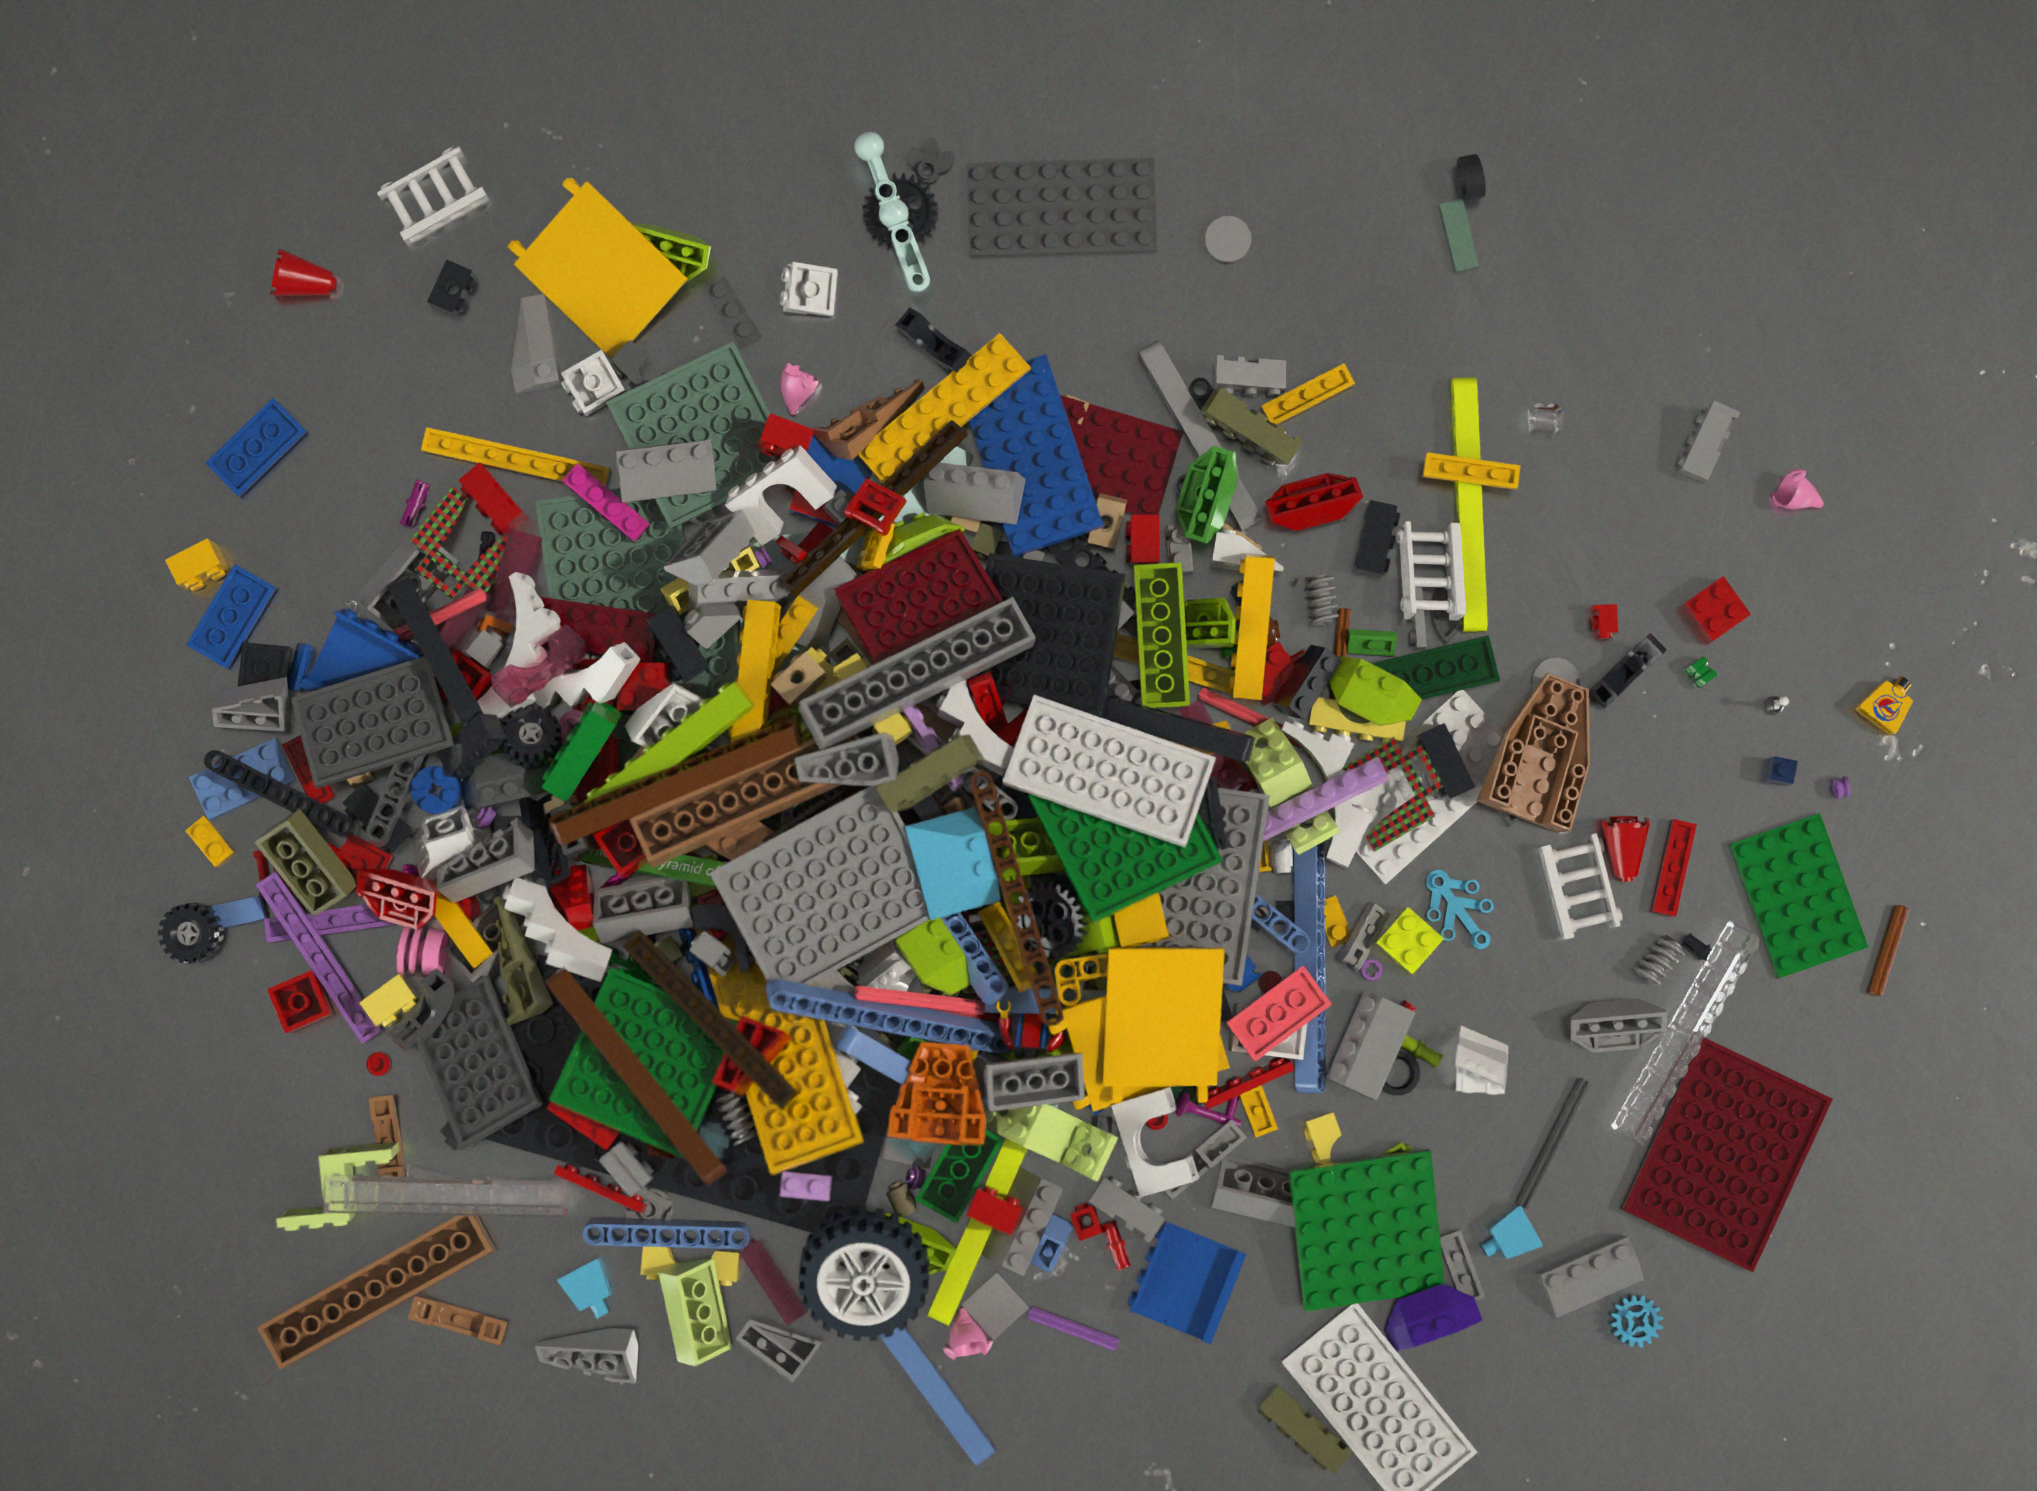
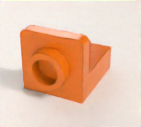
(499, 627)

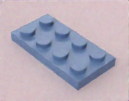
(222, 795)

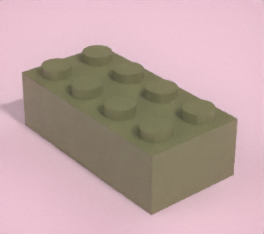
(306, 862)

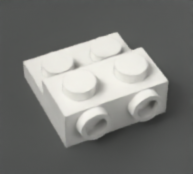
(809, 289)
(592, 383)

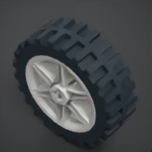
(865, 1275)

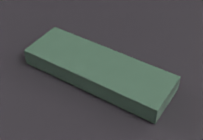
(1459, 235)

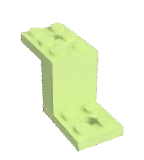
(1283, 777)
(1055, 1136)
(336, 1161)

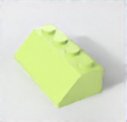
(695, 1311)

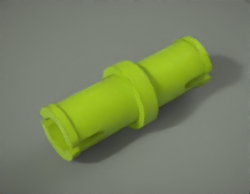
(1420, 1050)

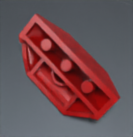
(1313, 501)
(398, 896)

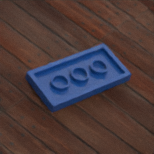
(256, 447)
(231, 616)

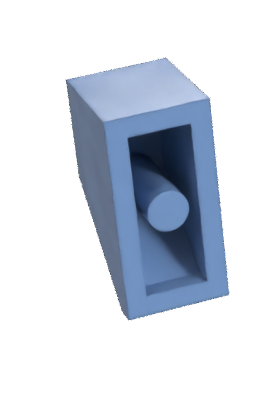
(1051, 1243)

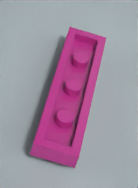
(606, 502)

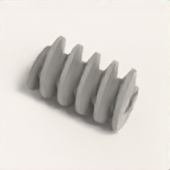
(1321, 599)
(1659, 960)
(738, 1116)

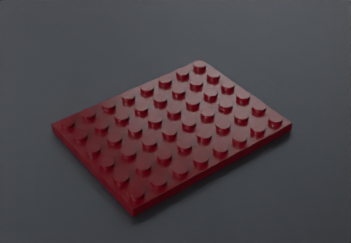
(1727, 1154)

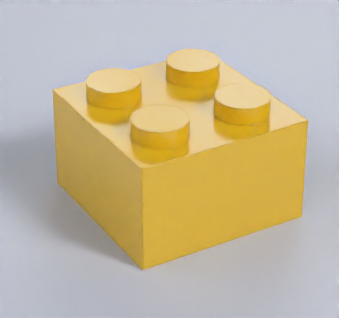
(197, 565)

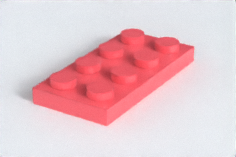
(1278, 1013)

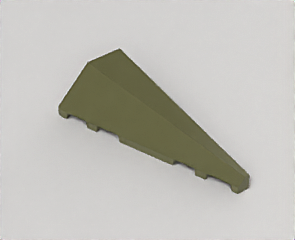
(524, 984)

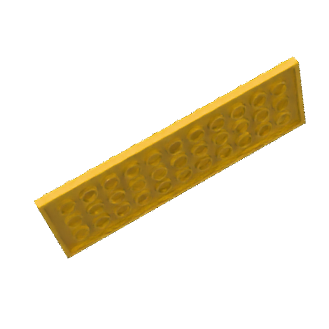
(822, 1113)

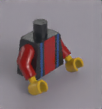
(1028, 1034)

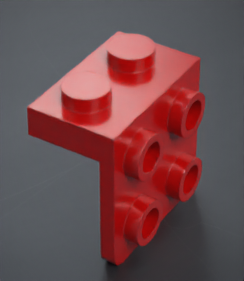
(797, 553)

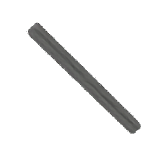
(1553, 1143)

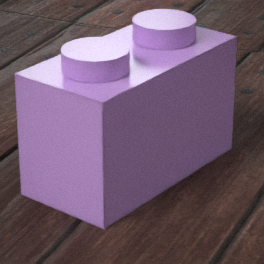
(806, 1185)

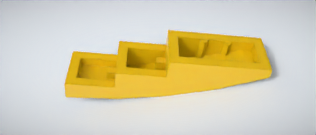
(461, 930)

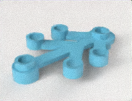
(1456, 906)

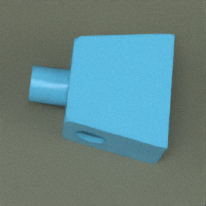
(1512, 1235)
(588, 1287)

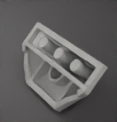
(1617, 1025)

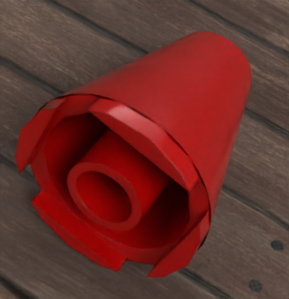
(300, 277)
(1625, 844)

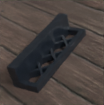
(544, 862)

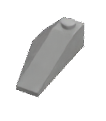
(822, 595)
(859, 762)
(604, 1352)

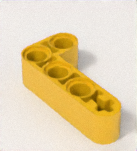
(1079, 975)

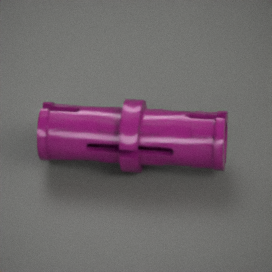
(414, 504)

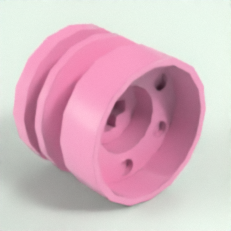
(417, 951)

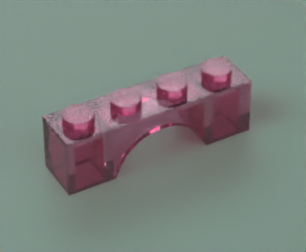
(517, 683)

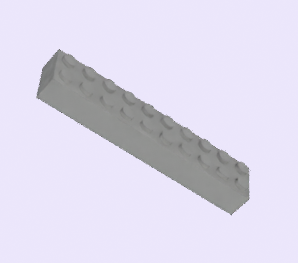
(916, 673)

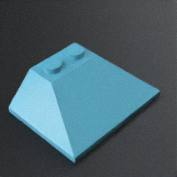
(953, 863)

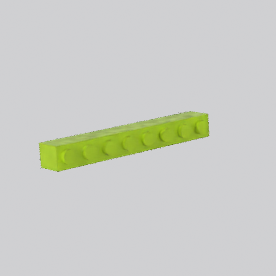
(684, 741)

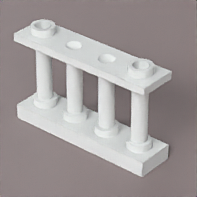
(433, 219)
(1451, 560)
(1562, 902)

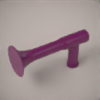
(1184, 1105)

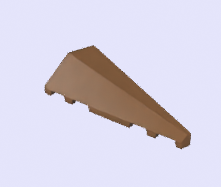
(854, 432)

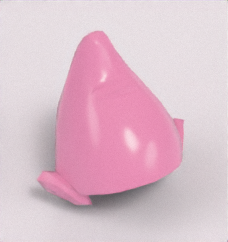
(796, 387)
(1797, 492)
(966, 1337)

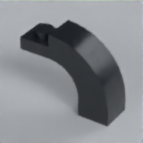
(932, 342)
(1627, 670)
(717, 917)

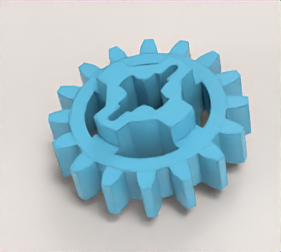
(1643, 1313)

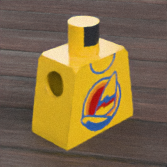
(1887, 705)

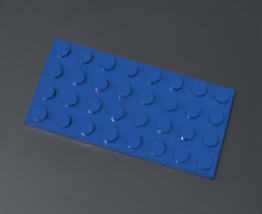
(1031, 435)

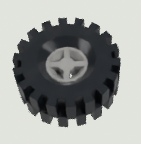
(532, 725)
(179, 935)

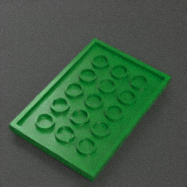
(1798, 895)

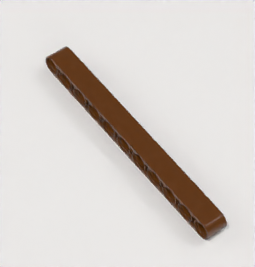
(675, 781)
(1016, 910)
(635, 1076)

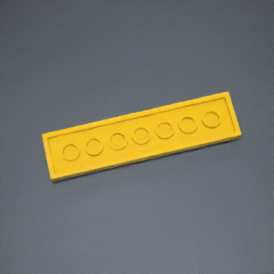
(954, 398)

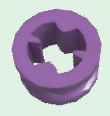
(762, 557)
(1841, 787)
(1376, 974)

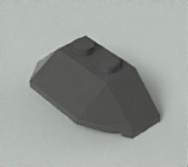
(501, 781)

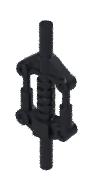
(826, 799)

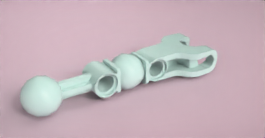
(892, 211)

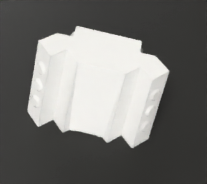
(445, 838)
(885, 968)
(1480, 1063)

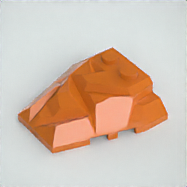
(940, 1098)

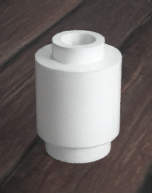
(1281, 856)

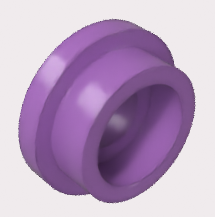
(485, 816)
(915, 1177)

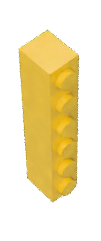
(1253, 626)
(756, 664)

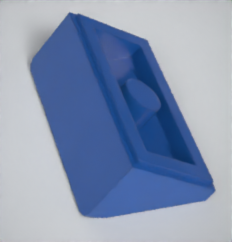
(300, 666)

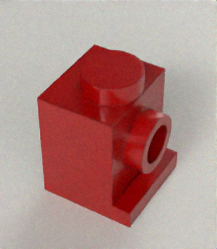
(1605, 620)
(1086, 1231)

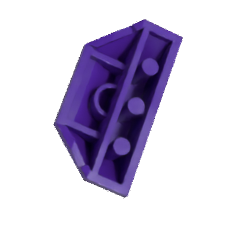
(1430, 1316)

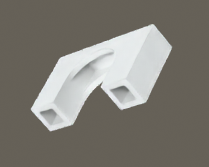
(793, 469)
(1148, 1174)

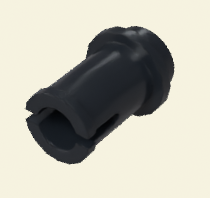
(1697, 947)

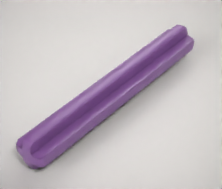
(1073, 1328)

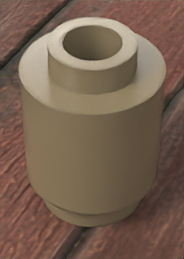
(901, 1198)

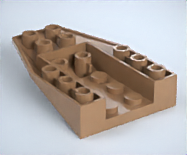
(1543, 757)

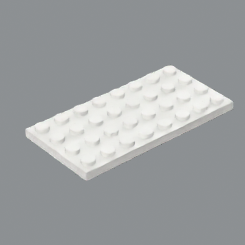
(1477, 744)
(1109, 771)
(1378, 1404)

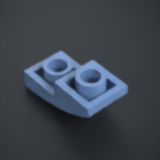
(240, 911)

